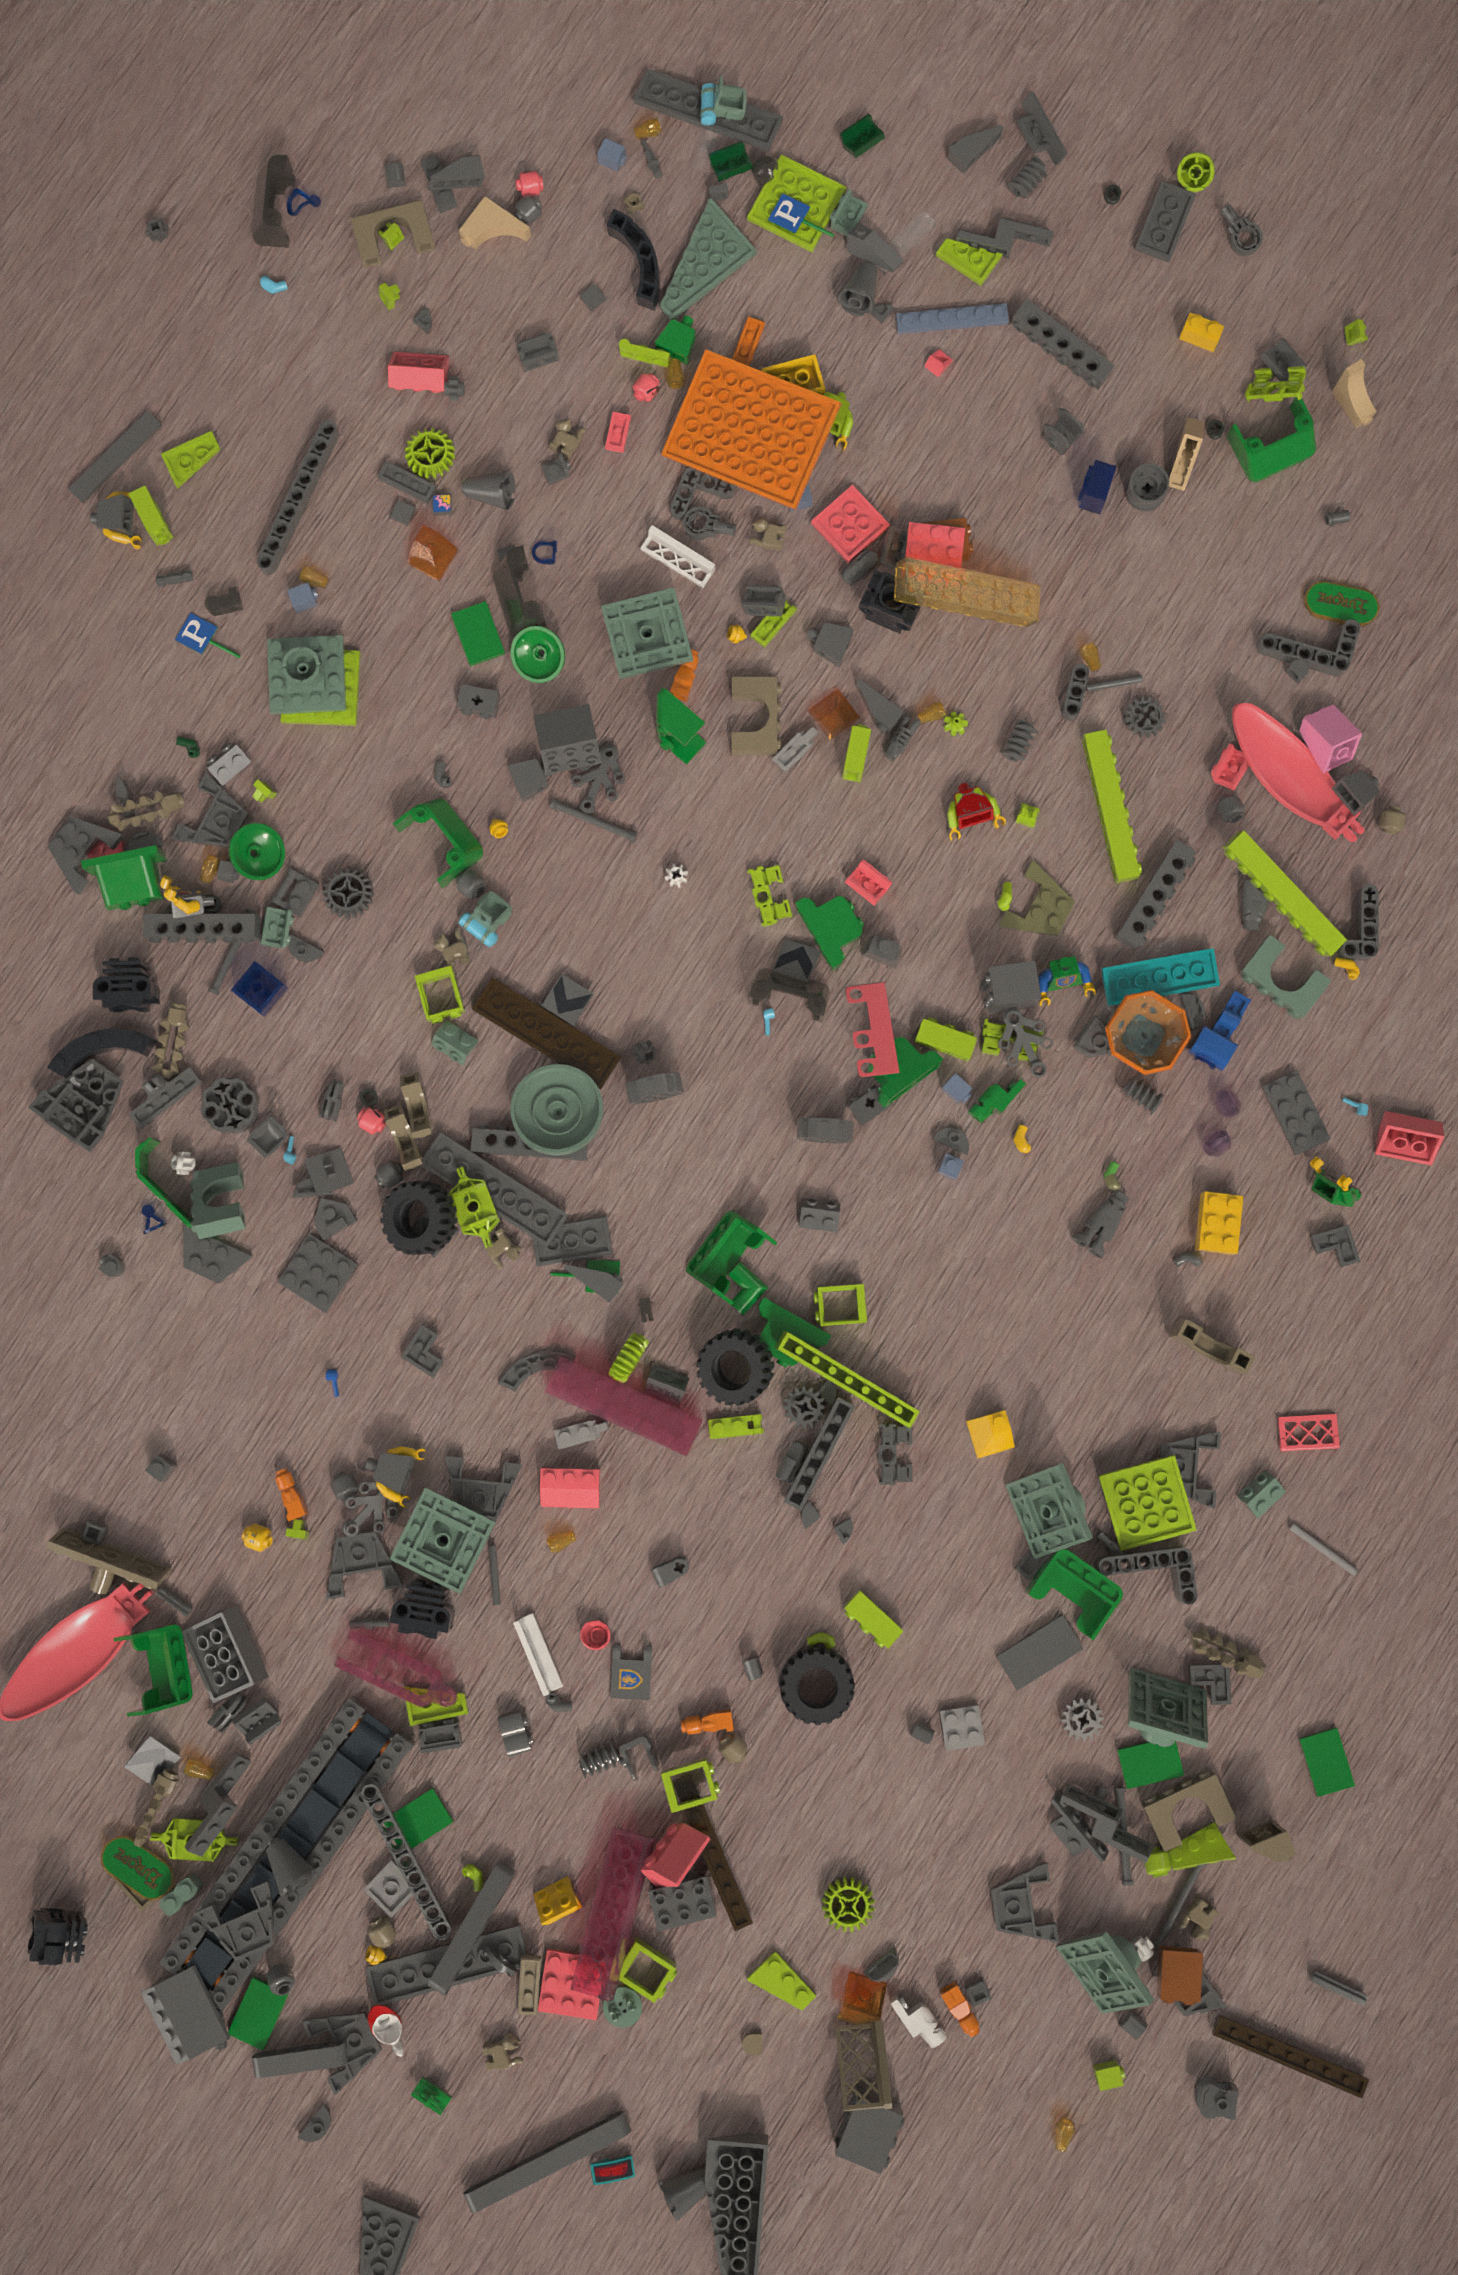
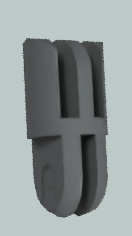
(859, 567)
(332, 1101)
(792, 1462)
(227, 1712)

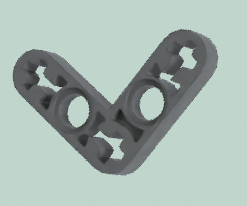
(698, 483)

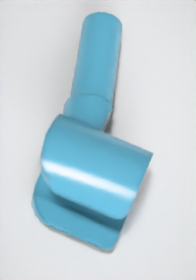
(768, 1014)
(1362, 1109)
(288, 1156)

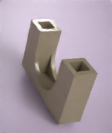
(408, 215)
(764, 741)
(1231, 1358)
(1160, 1808)

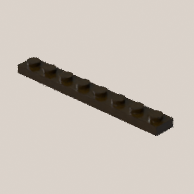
(714, 1855)
(1290, 2056)

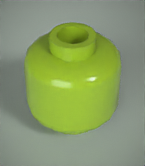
(1158, 1863)

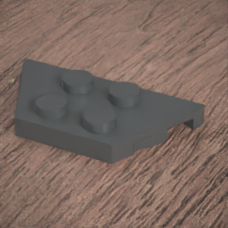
(211, 1257)
(1209, 1999)

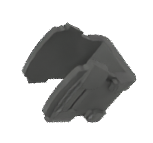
(1068, 426)
(626, 1760)
(1217, 2098)

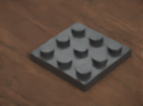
(317, 1273)

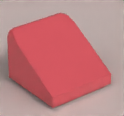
(938, 362)

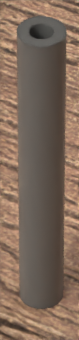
(1114, 683)
(494, 1575)

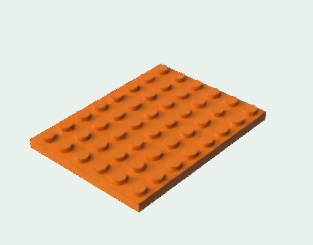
(751, 429)

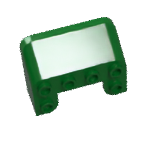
(1082, 1586)

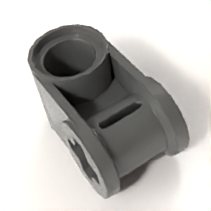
(667, 1573)

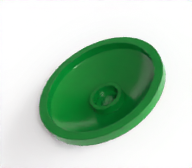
(527, 656)
(268, 850)

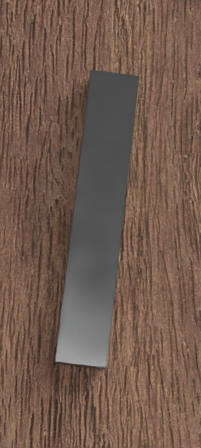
(114, 457)

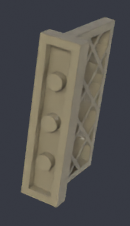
(880, 2060)

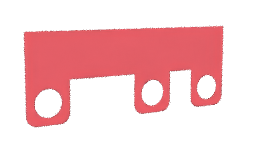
(881, 1030)

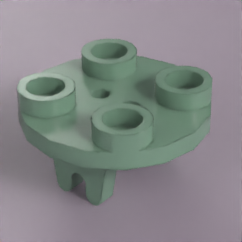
(631, 2002)

